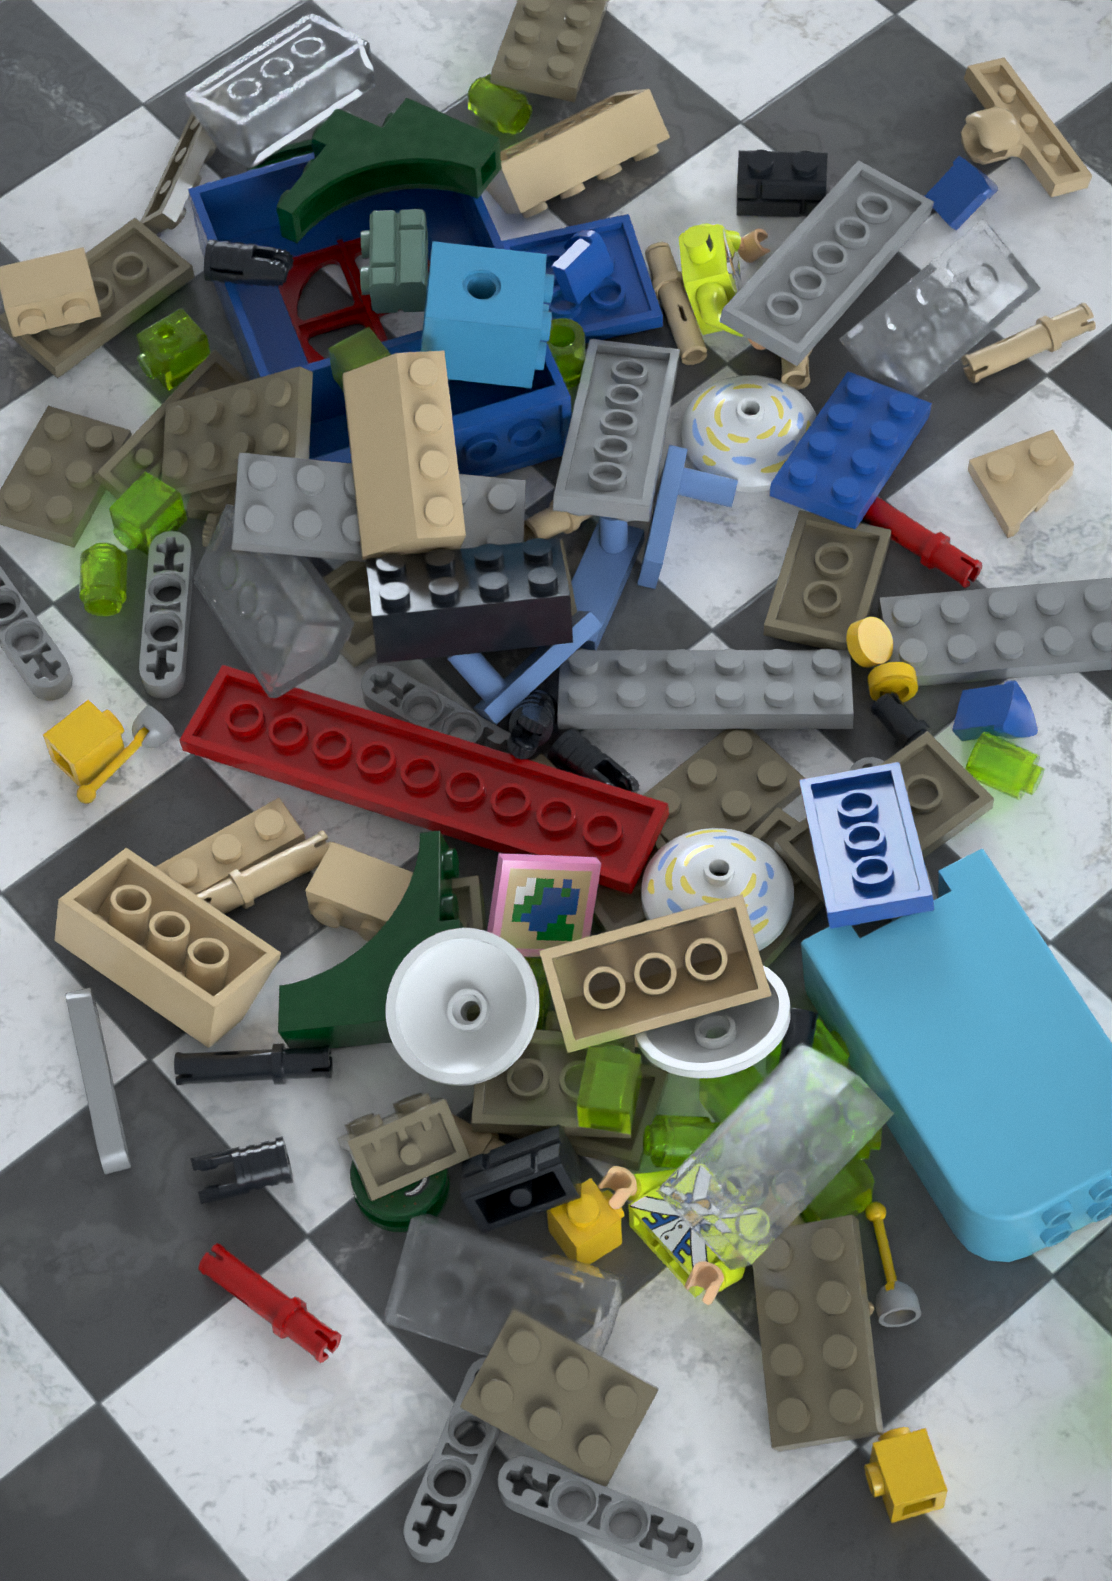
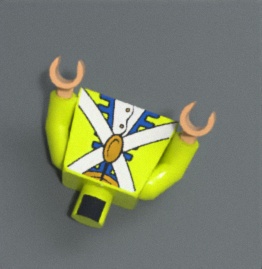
(713, 270)
(668, 1233)

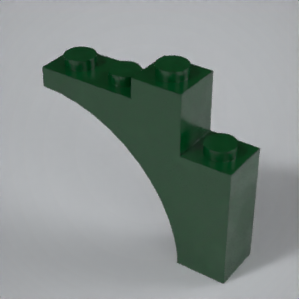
(408, 152)
(349, 1000)

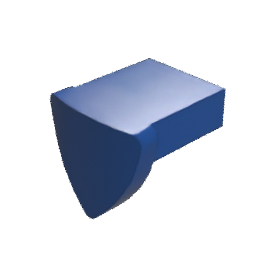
(960, 192)
(582, 265)
(997, 710)

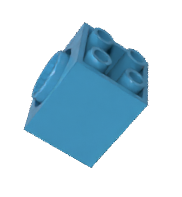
(488, 313)

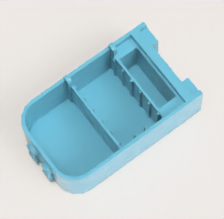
(979, 1058)

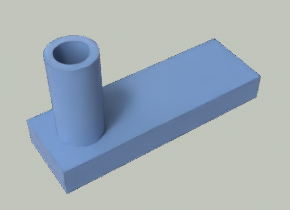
(684, 482)
(605, 571)
(503, 695)

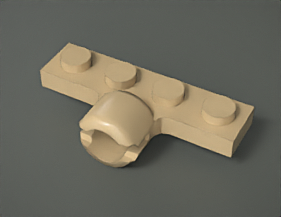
(1018, 128)

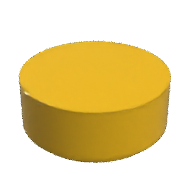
(869, 642)
(893, 677)

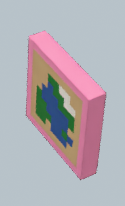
(543, 900)

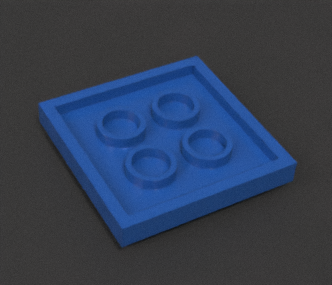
(618, 304)

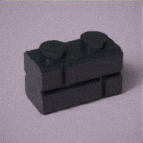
(780, 182)
(521, 1179)

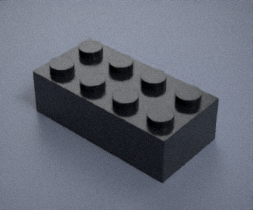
(469, 600)

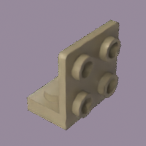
(403, 1145)

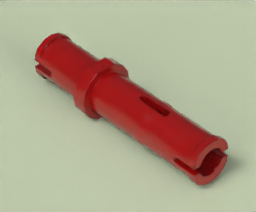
(930, 547)
(285, 1314)

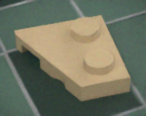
(1021, 477)

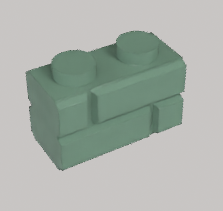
(396, 261)

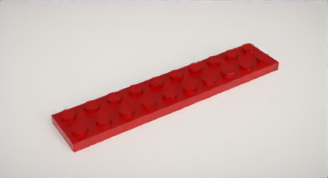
(424, 777)

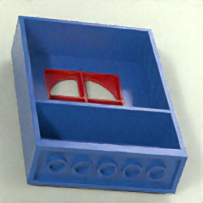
(492, 423)

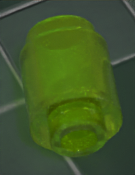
(499, 105)
(103, 579)
(675, 1138)

